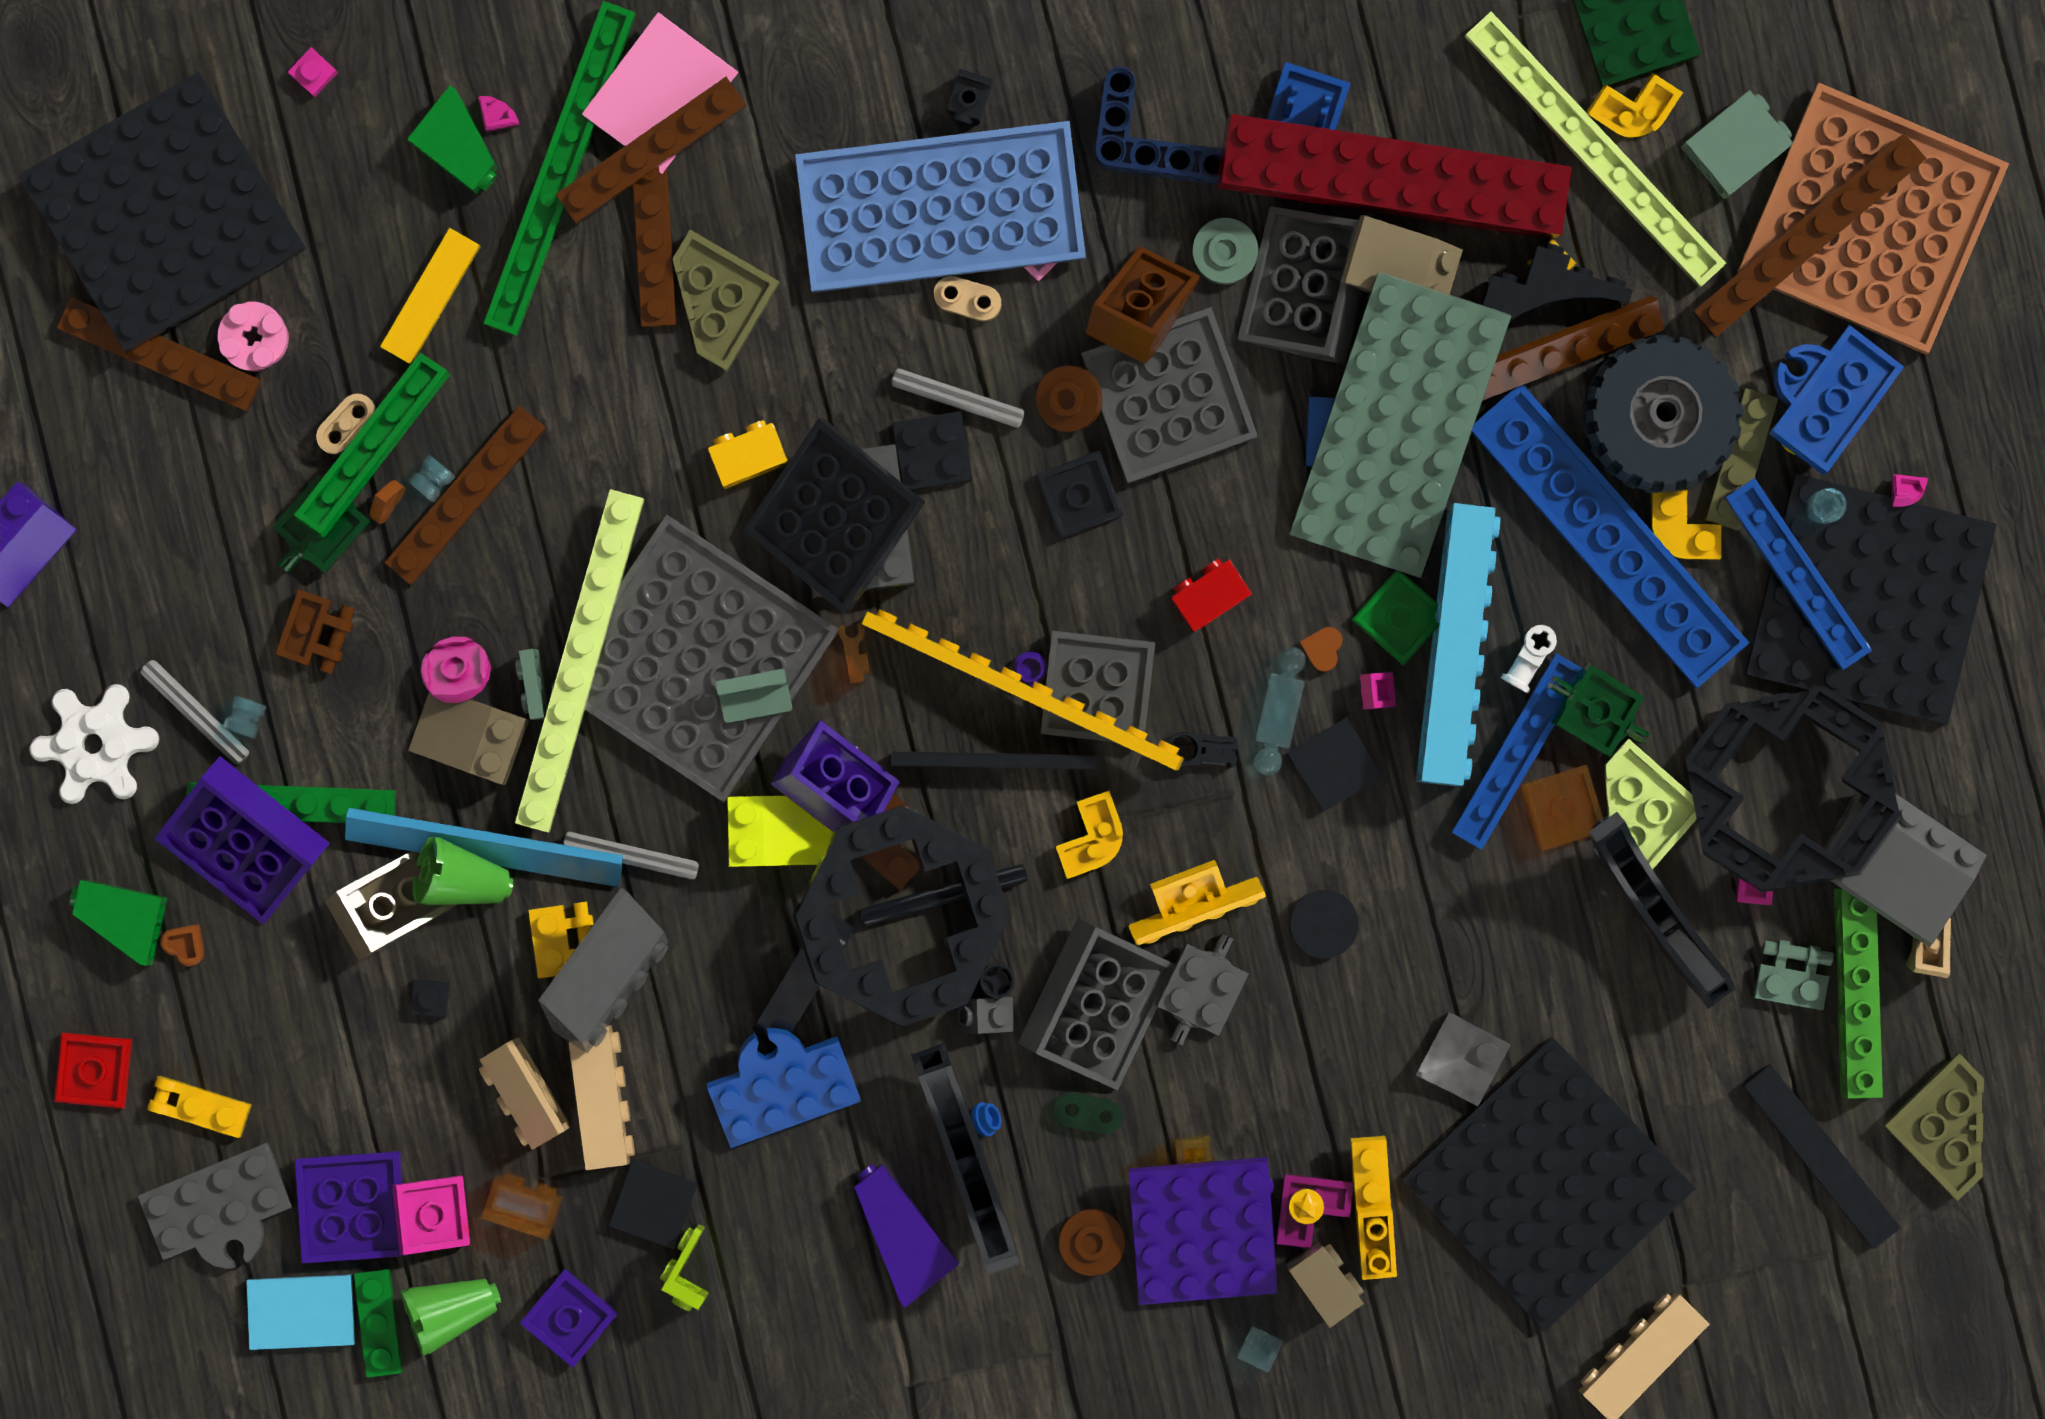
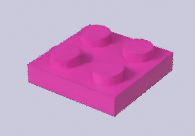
(431, 1215)

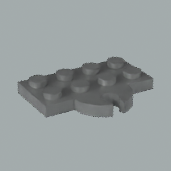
(218, 1207)

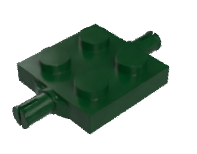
(310, 545)
(1598, 709)

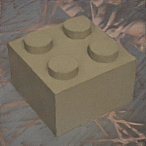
(1324, 1283)

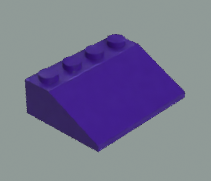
(241, 840)

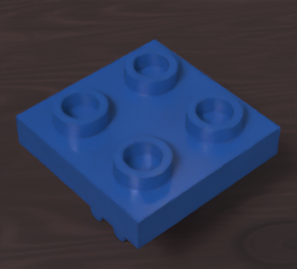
(1308, 98)

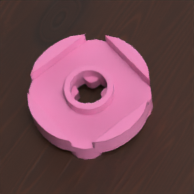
(261, 354)

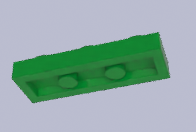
(378, 1322)

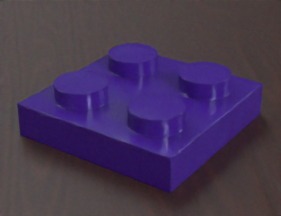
(569, 1318)

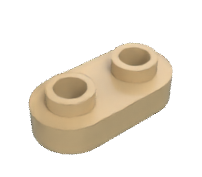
(966, 300)
(344, 422)

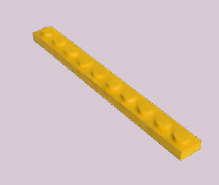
(1037, 694)

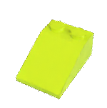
(773, 833)

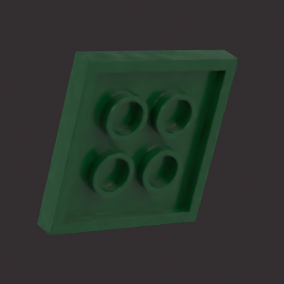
(1635, 36)

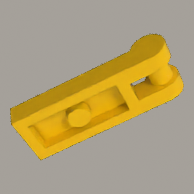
(200, 1107)

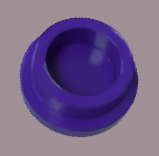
(1031, 667)

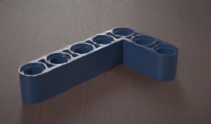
(1130, 146)

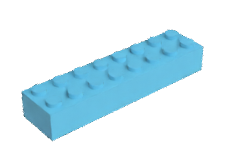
(1456, 645)

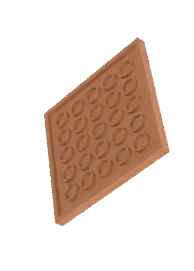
(1908, 249)

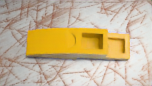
(1373, 1207)

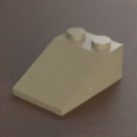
(1400, 254)
(470, 737)
(381, 907)

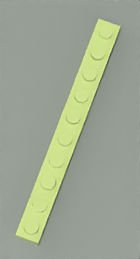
(1595, 149)
(579, 661)

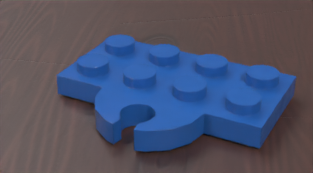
(1831, 396)
(781, 1086)

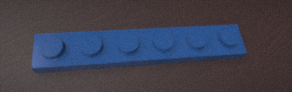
(1797, 574)
(1514, 756)

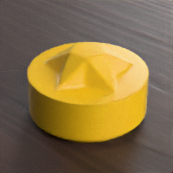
(1306, 1206)

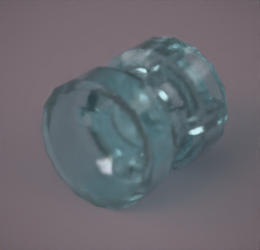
(431, 478)
(1819, 506)
(244, 716)

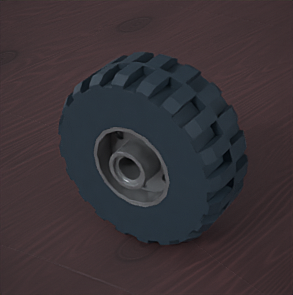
(1699, 407)

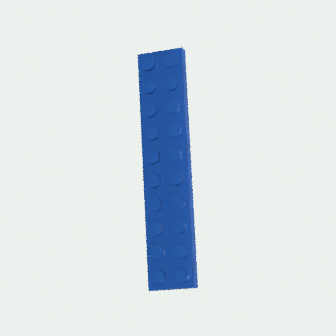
(1608, 536)

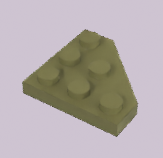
(720, 297)
(1945, 1126)

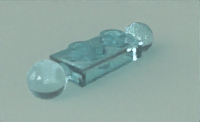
(1279, 711)

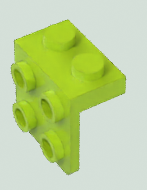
(685, 1293)

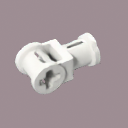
(1529, 658)

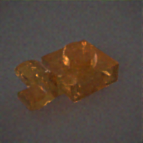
(856, 662)

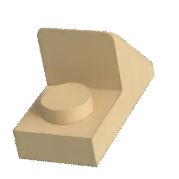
(1932, 959)

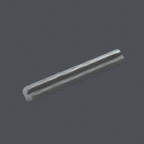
(957, 397)
(194, 712)
(636, 856)

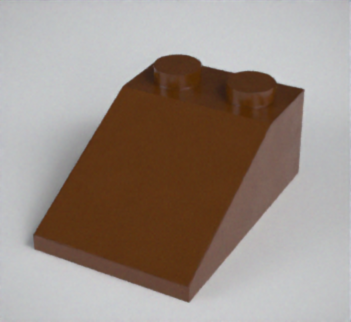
(1141, 304)

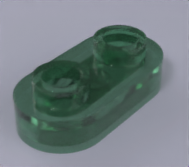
(1088, 1112)

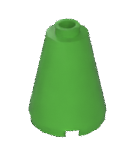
(457, 876)
(447, 1310)

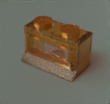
(522, 1206)

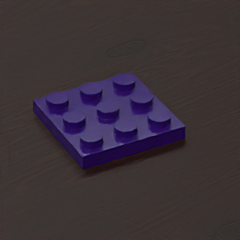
(348, 1206)

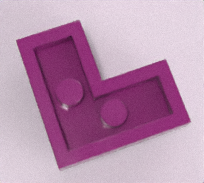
(1336, 1200)

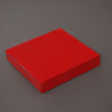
(93, 1070)

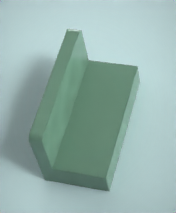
(754, 695)

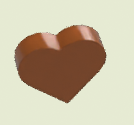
(386, 500)
(1322, 648)
(185, 944)

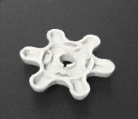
(117, 739)

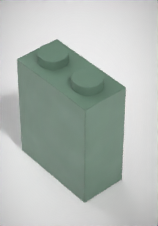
(1738, 144)

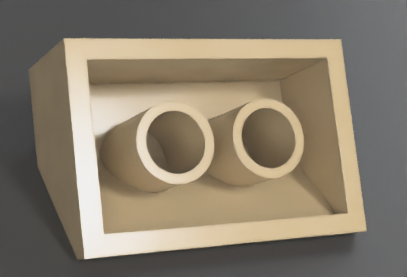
(523, 1094)

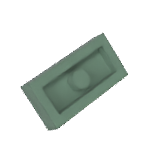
(530, 670)

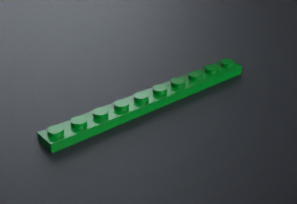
(558, 171)

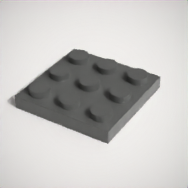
(1104, 676)

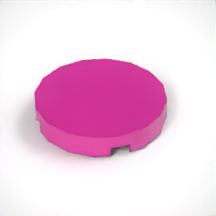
(455, 669)

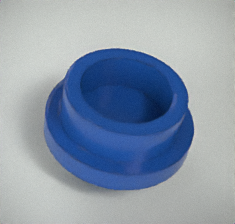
(986, 1119)

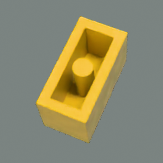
(748, 454)

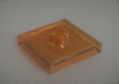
(1561, 807)

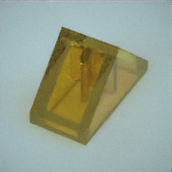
(1193, 1148)

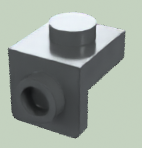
(986, 1015)

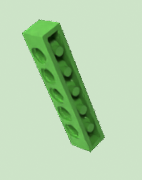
(1858, 997)

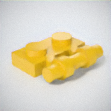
(551, 936)

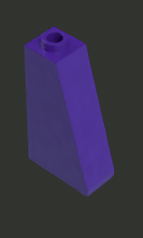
(906, 1240)

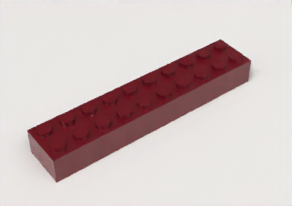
(1393, 177)

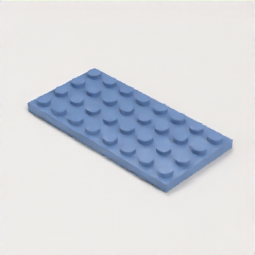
(940, 206)

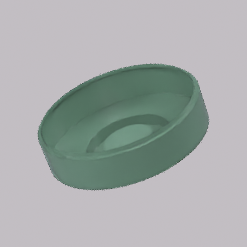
(1225, 251)

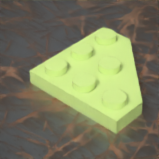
(1648, 800)

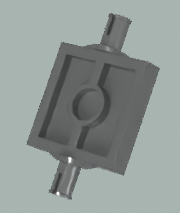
(1202, 989)

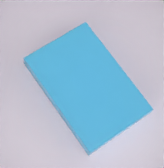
(300, 1312)

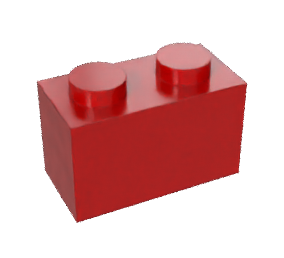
(1210, 595)

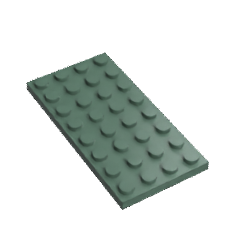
(1400, 424)

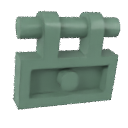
(1793, 986)

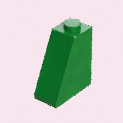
(455, 143)
(121, 916)

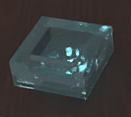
(1260, 1349)

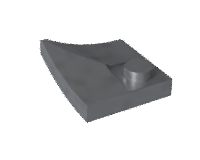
(1463, 1059)

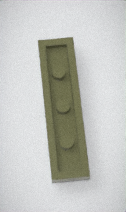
(1745, 458)

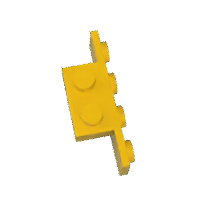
(1193, 898)

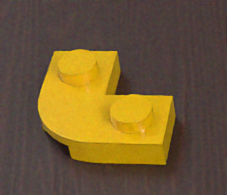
(1635, 117)
(1680, 538)
(1102, 840)

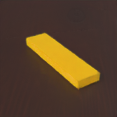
(430, 296)

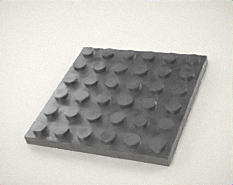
(678, 628)

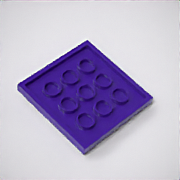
(1203, 1230)

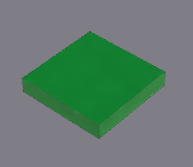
(1399, 617)

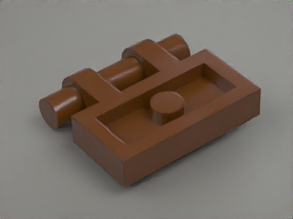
(305, 627)

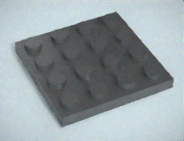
(1174, 405)

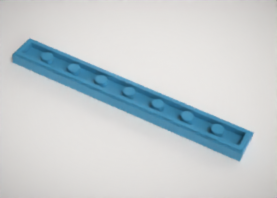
(497, 848)

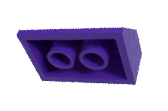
(28, 539)
(833, 779)

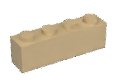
(600, 1104)
(1643, 1356)

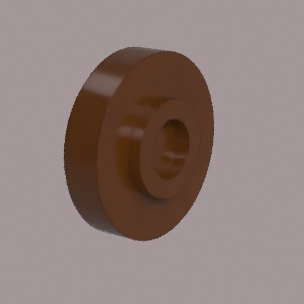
(1069, 398)
(1091, 1242)

